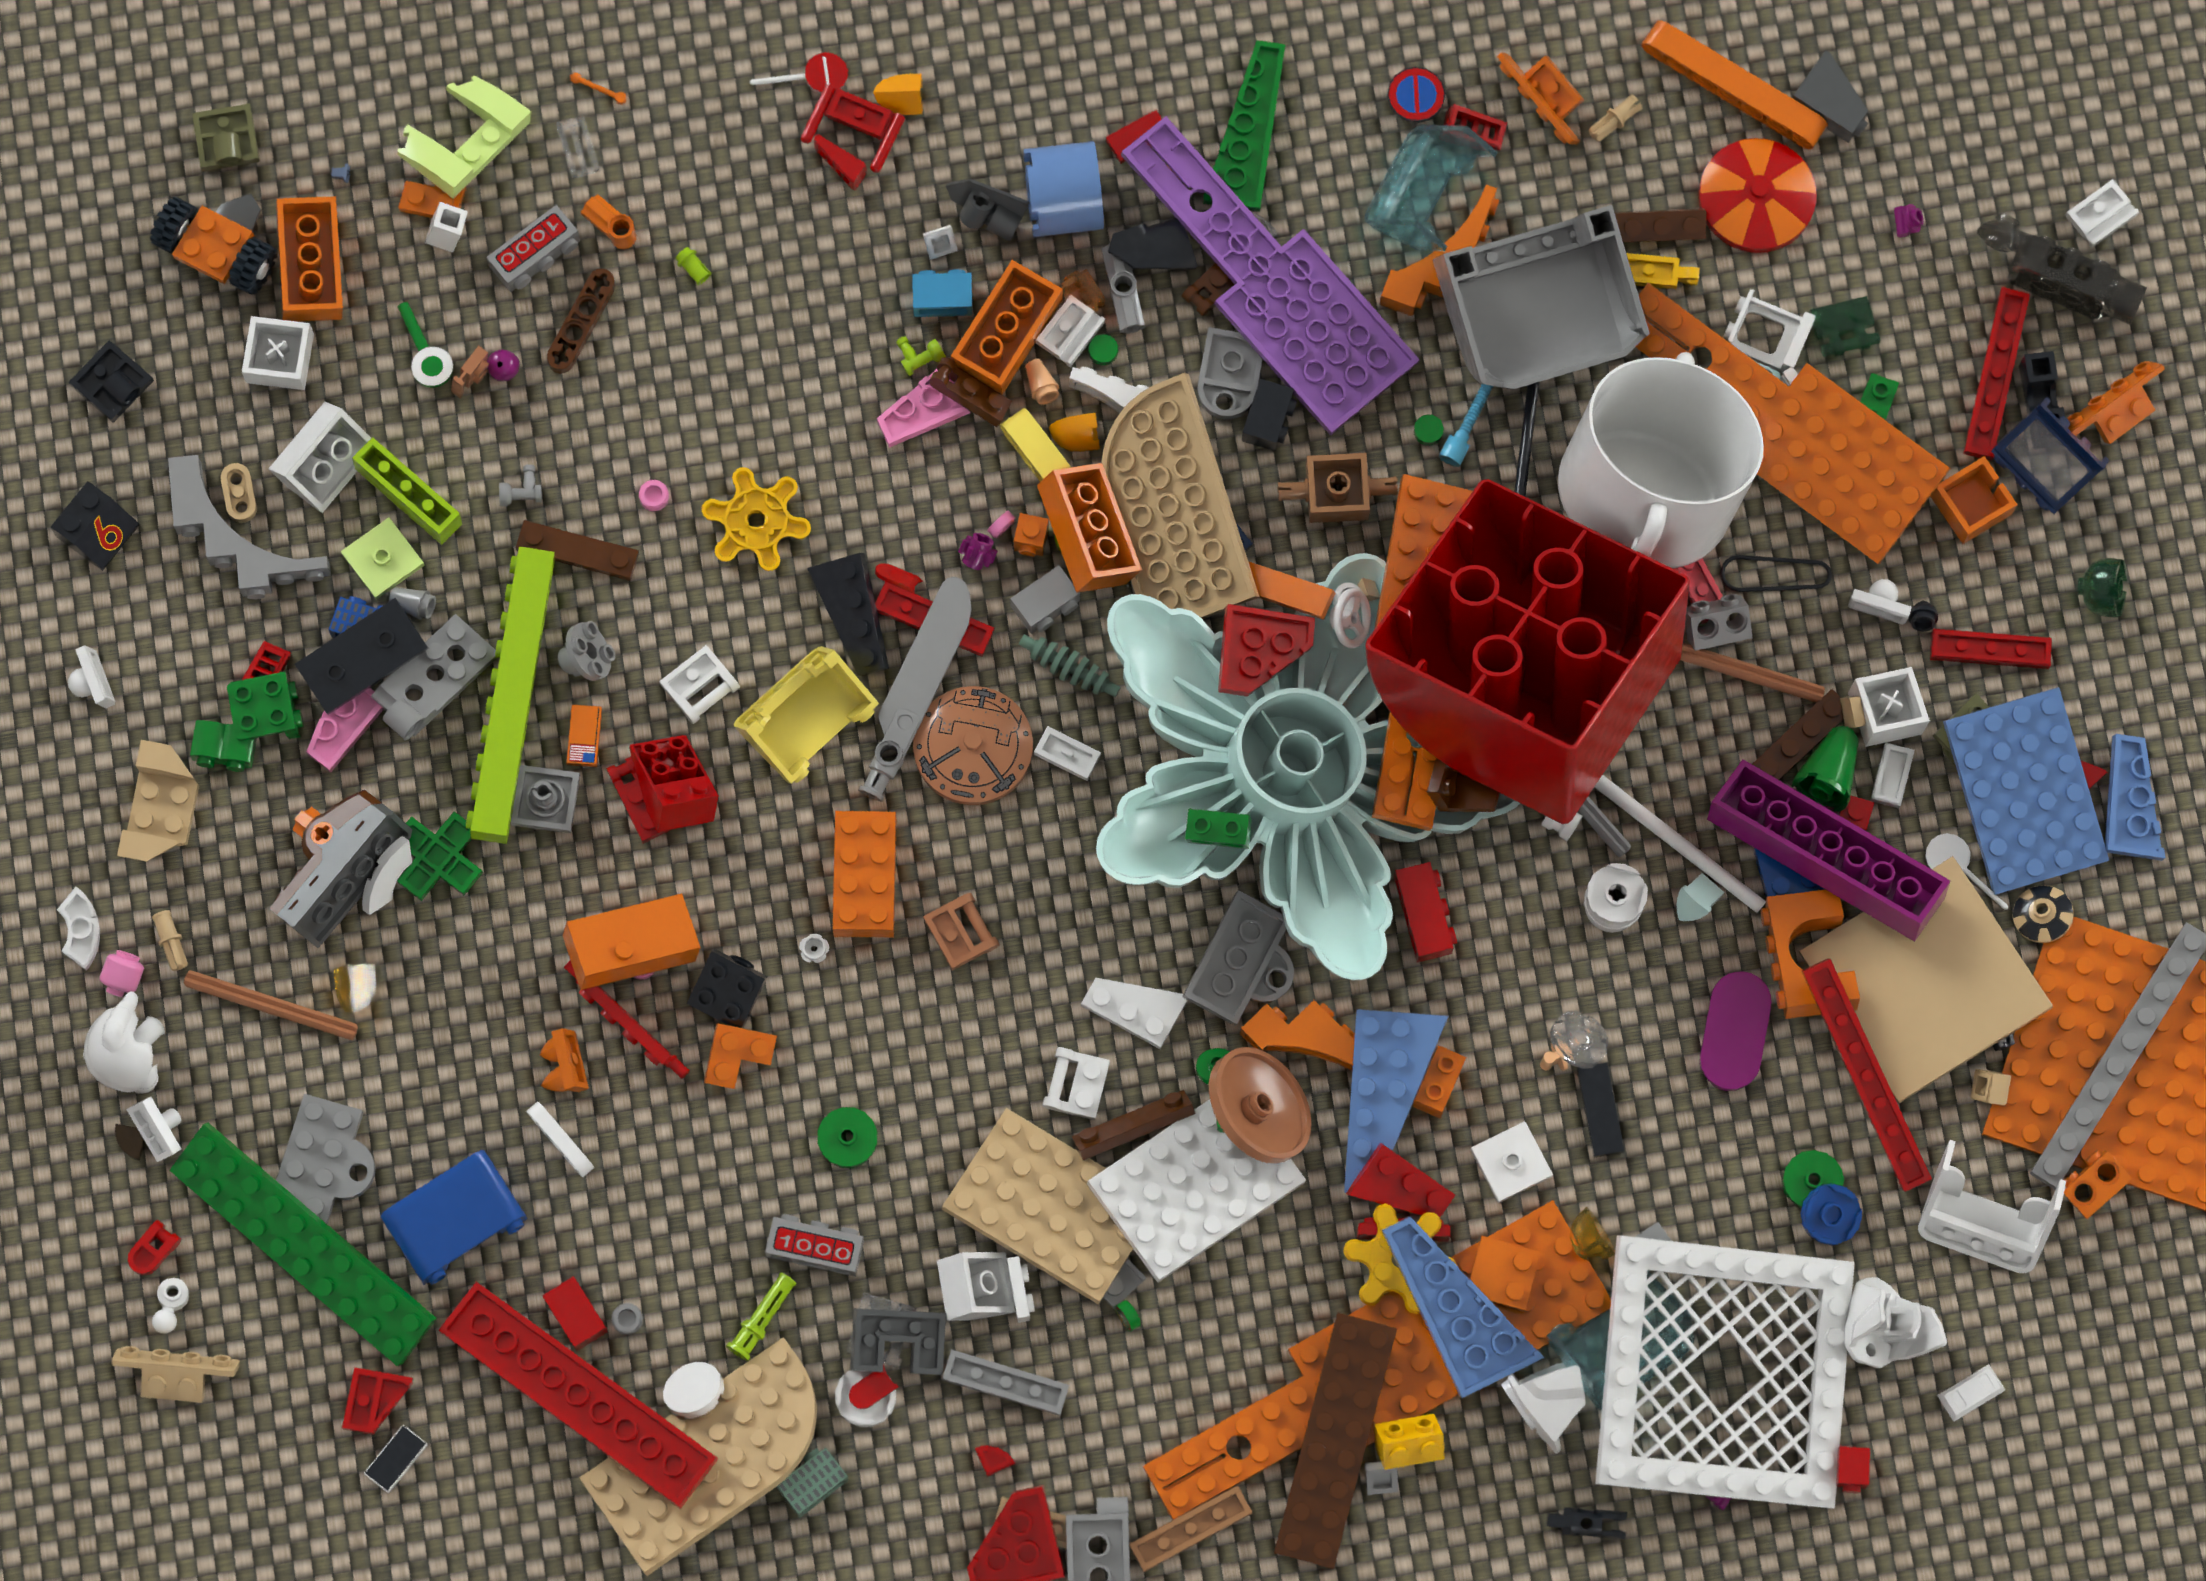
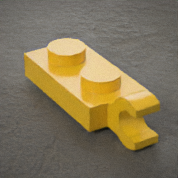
(1661, 271)

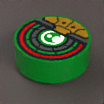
(1127, 1315)

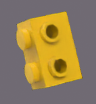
(1409, 1441)

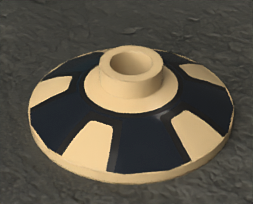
(2046, 926)

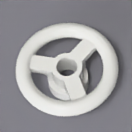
(1346, 616)

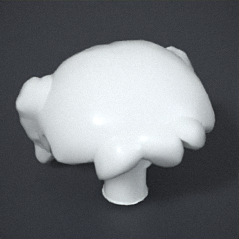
(119, 1052)

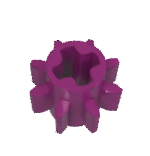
(977, 551)

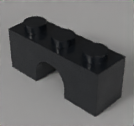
(2039, 381)

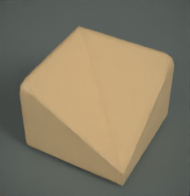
(1990, 1087)

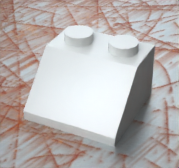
(975, 1285)

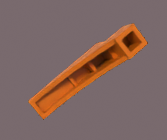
(1406, 287)
(1310, 1034)

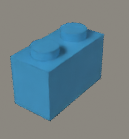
(942, 293)

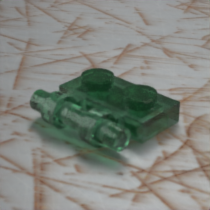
(1844, 318)

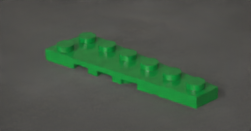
(1249, 131)

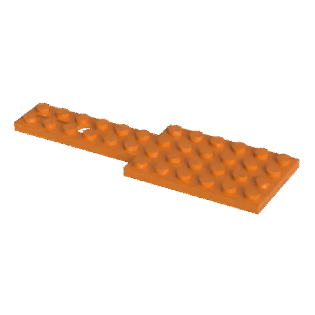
(1817, 437)
(1420, 519)

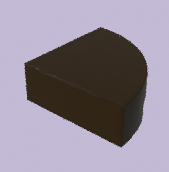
(130, 1140)

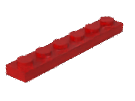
(1996, 373)

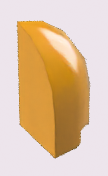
(901, 94)
(1076, 433)

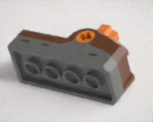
(341, 857)

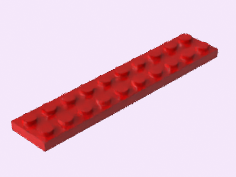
(578, 1395)

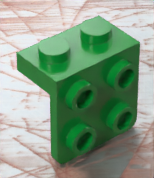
(264, 707)

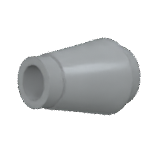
(415, 602)

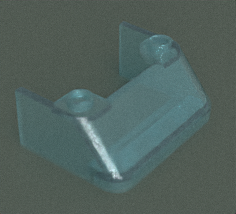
(1418, 180)

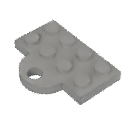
(1241, 960)
(323, 1154)

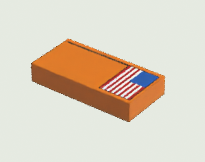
(584, 735)

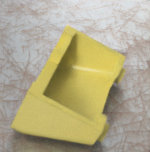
(805, 712)

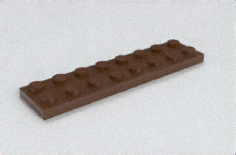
(1335, 1440)

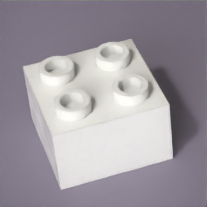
(277, 353)
(1890, 706)

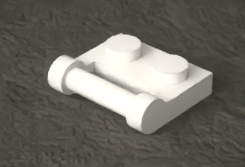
(695, 675)
(1086, 1087)

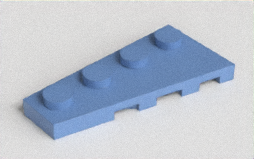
(2130, 808)

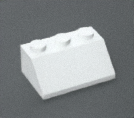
(320, 456)

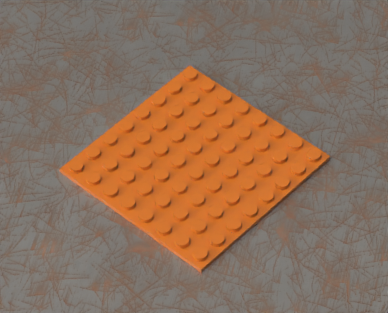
(2160, 1109)

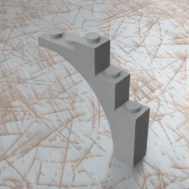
(223, 546)

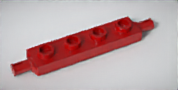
(633, 1030)

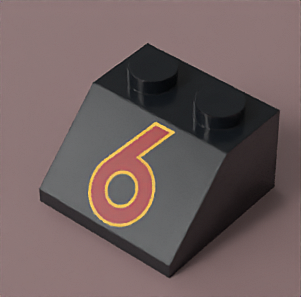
(94, 526)

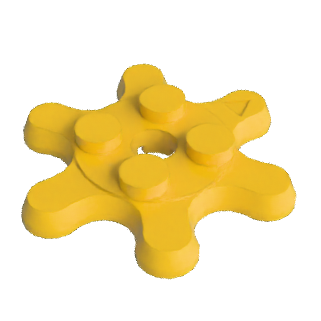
(750, 500)
(1377, 1256)

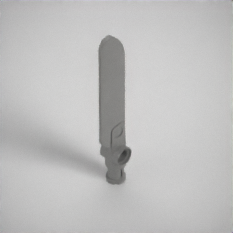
(919, 681)

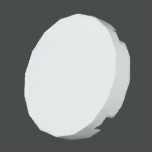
(693, 1390)
(861, 1417)

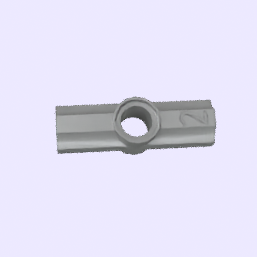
(1125, 303)

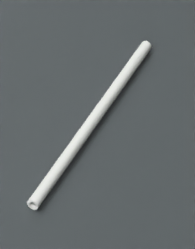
(1680, 844)

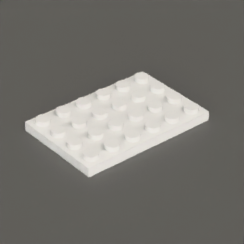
(1188, 1191)

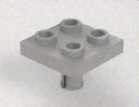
(545, 799)

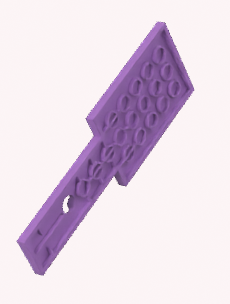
(1284, 297)

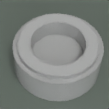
(627, 1319)

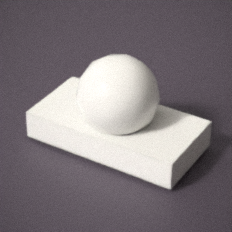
(1881, 602)
(91, 678)

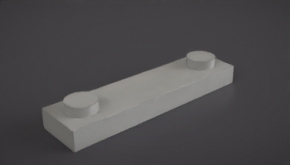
(1005, 1382)

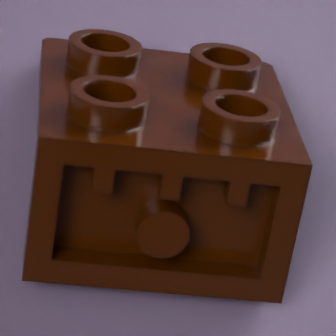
(1458, 793)

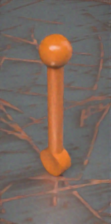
(619, 97)

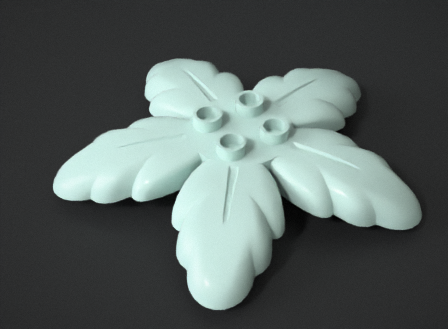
(1285, 756)

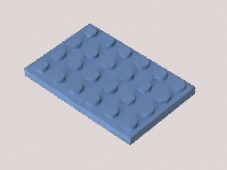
(2026, 790)

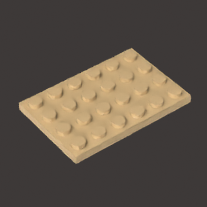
(1036, 1203)

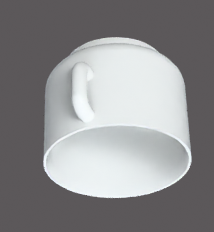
(1661, 459)

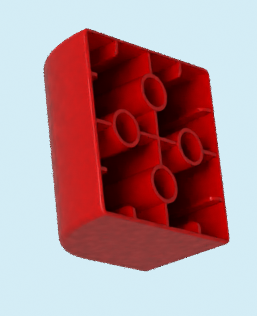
(1528, 649)

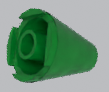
(1830, 769)

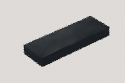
(1600, 1110)

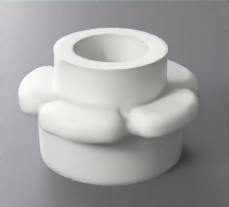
(810, 941)

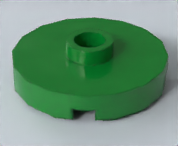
(849, 1153)
(1802, 1166)

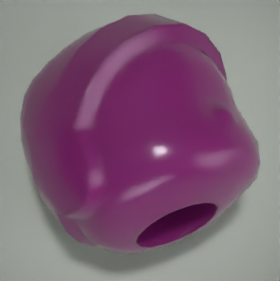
(509, 368)

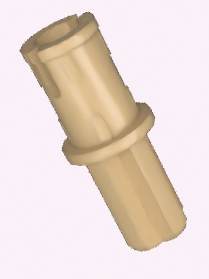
(1615, 118)
(170, 940)

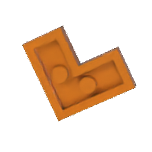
(424, 199)
(730, 1047)

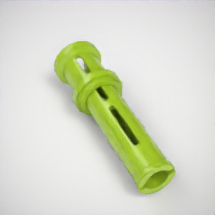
(753, 1328)

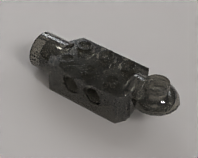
(2063, 273)

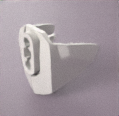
(1888, 1327)
(1548, 1400)

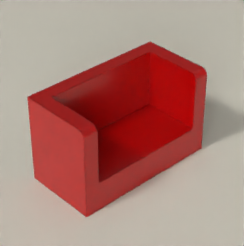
(575, 1313)

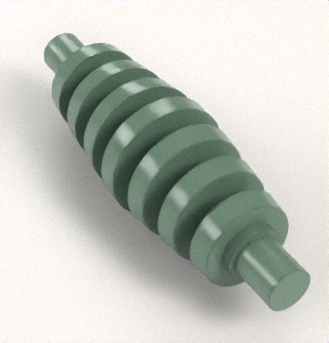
(1069, 665)

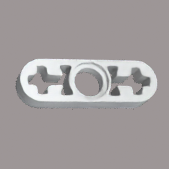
(560, 1139)

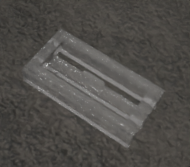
(571, 124)

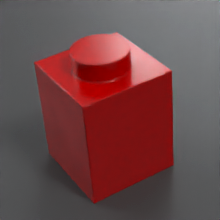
(1853, 1468)

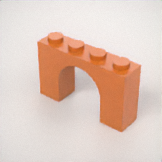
(1787, 919)

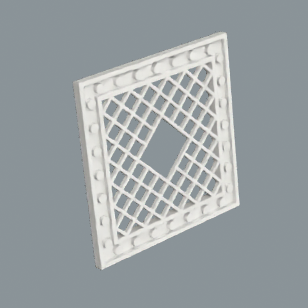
(1622, 1373)

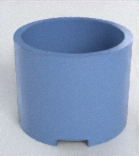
(1064, 189)

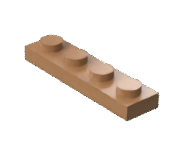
(1190, 1529)

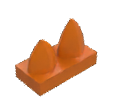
(570, 1073)

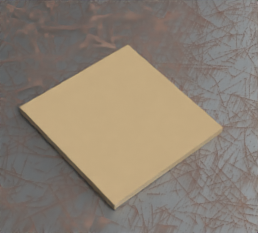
(1936, 997)

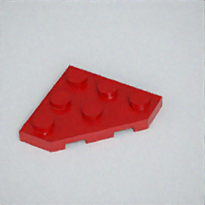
(1260, 646)
(1020, 1542)

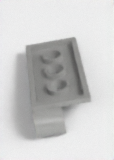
(409, 716)
(1111, 1524)

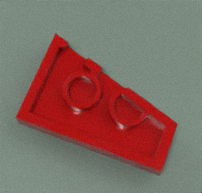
(1398, 1183)

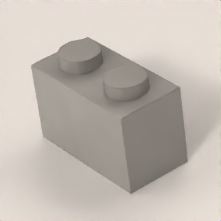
(1045, 600)

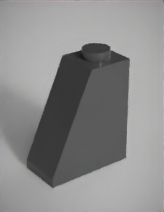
(1833, 98)

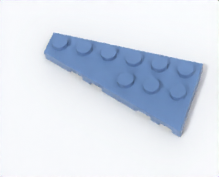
(1386, 1075)
(1464, 1324)

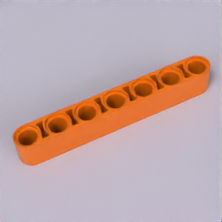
(1734, 85)

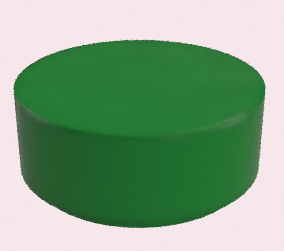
(1103, 350)
(1428, 430)

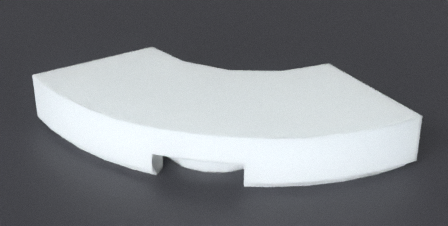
(391, 863)
(82, 927)

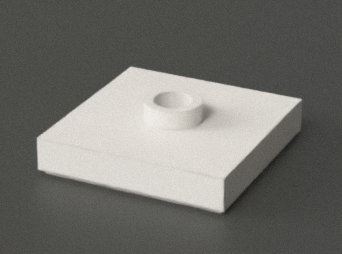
(1511, 1162)

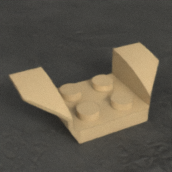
(161, 804)

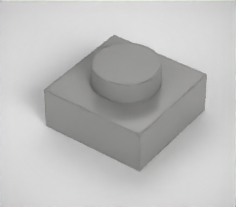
(1380, 1480)

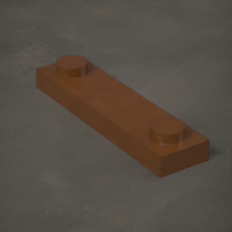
(580, 550)
(1133, 1124)

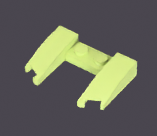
(453, 172)

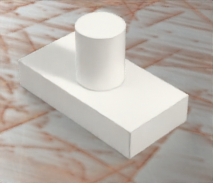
(156, 1127)

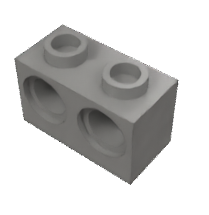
(1718, 630)

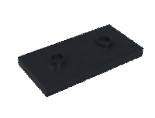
(361, 656)

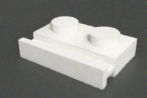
(2102, 213)
(1070, 330)

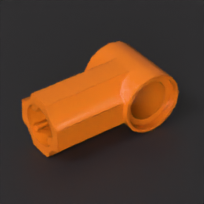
(608, 221)

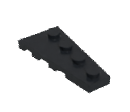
(852, 608)

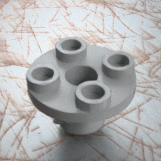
(586, 652)

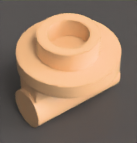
(1552, 1058)

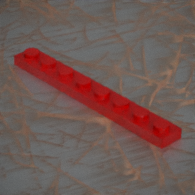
(1866, 1074)

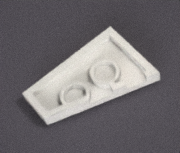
(1135, 1008)

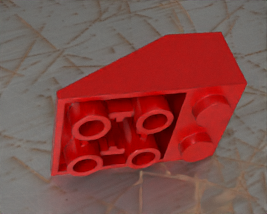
(674, 783)

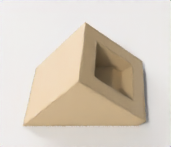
(1369, 589)

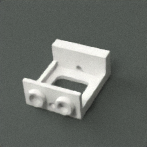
(1793, 338)

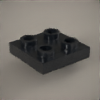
(111, 381)
(727, 988)

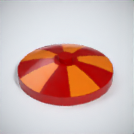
(1757, 195)

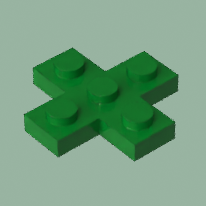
(439, 857)

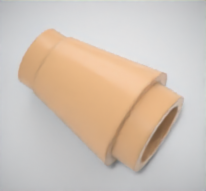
(1041, 383)

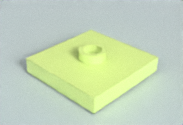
(382, 558)

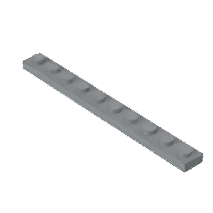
(2120, 1056)

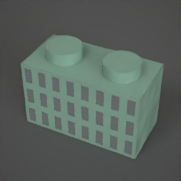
(812, 1481)

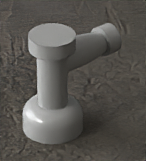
(529, 492)

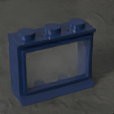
(2048, 457)

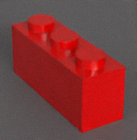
(1425, 911)

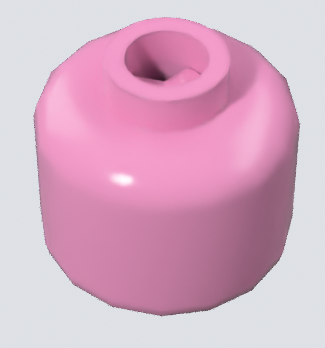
(121, 973)

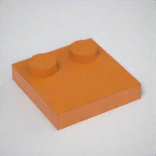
(1505, 1272)

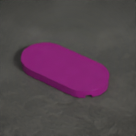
(1735, 1031)

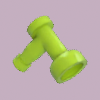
(912, 360)

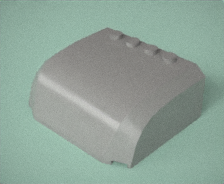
(1543, 301)

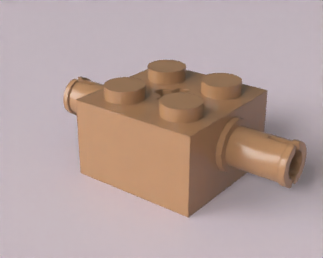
(1350, 474)

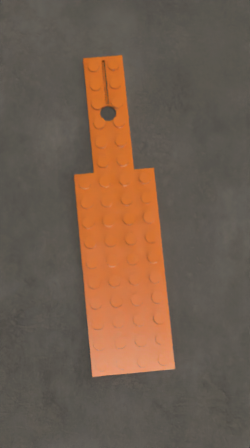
(1415, 1376)

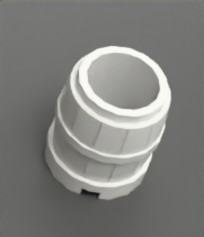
(1610, 914)

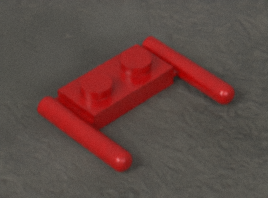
(858, 115)

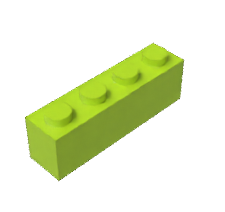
(407, 490)

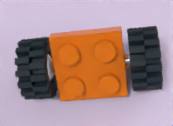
(213, 245)

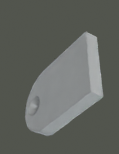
(1228, 370)

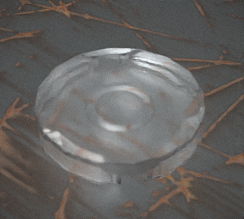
(1579, 1039)

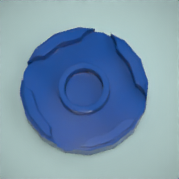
(1831, 1214)

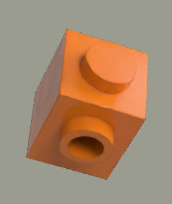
(1031, 535)

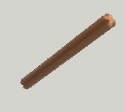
(1753, 673)
(270, 1005)

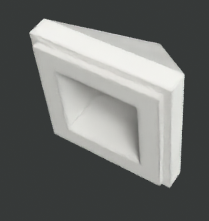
(940, 242)

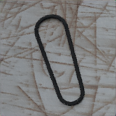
(1775, 559)

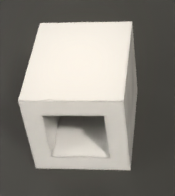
(446, 227)

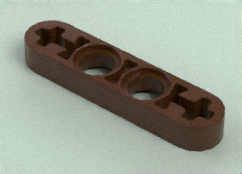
(584, 322)

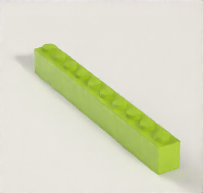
(512, 695)

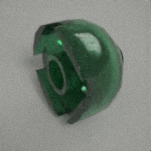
(2104, 587)

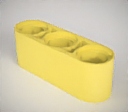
(1033, 444)

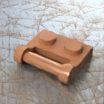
(953, 937)

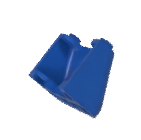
(453, 1216)

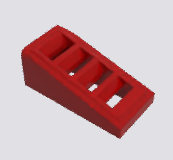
(1465, 114)
(843, 163)
(260, 657)

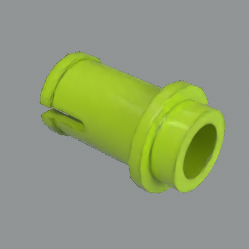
(695, 268)

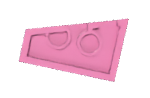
(918, 413)
(342, 729)

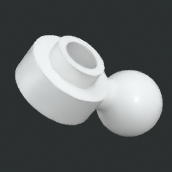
(164, 1320)

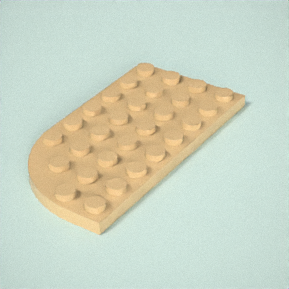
(1176, 502)
(759, 1440)

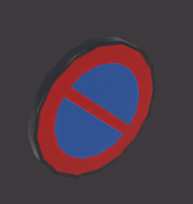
(1416, 94)

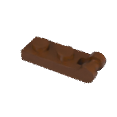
(1213, 282)
(969, 392)

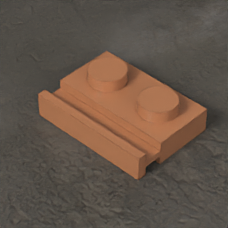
(472, 371)

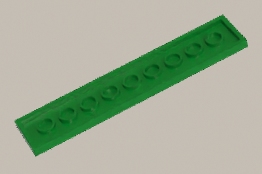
(302, 1244)

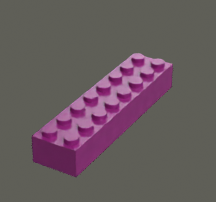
(1828, 850)

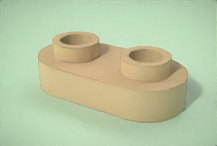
(238, 494)

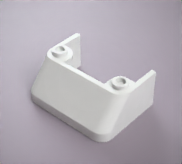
(1983, 1226)

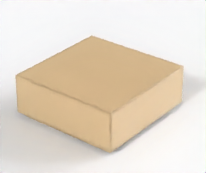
(1852, 711)

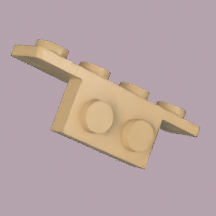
(174, 1375)

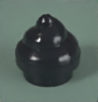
(1923, 616)

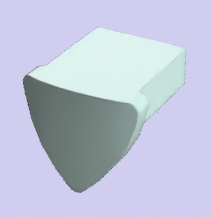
(1697, 898)

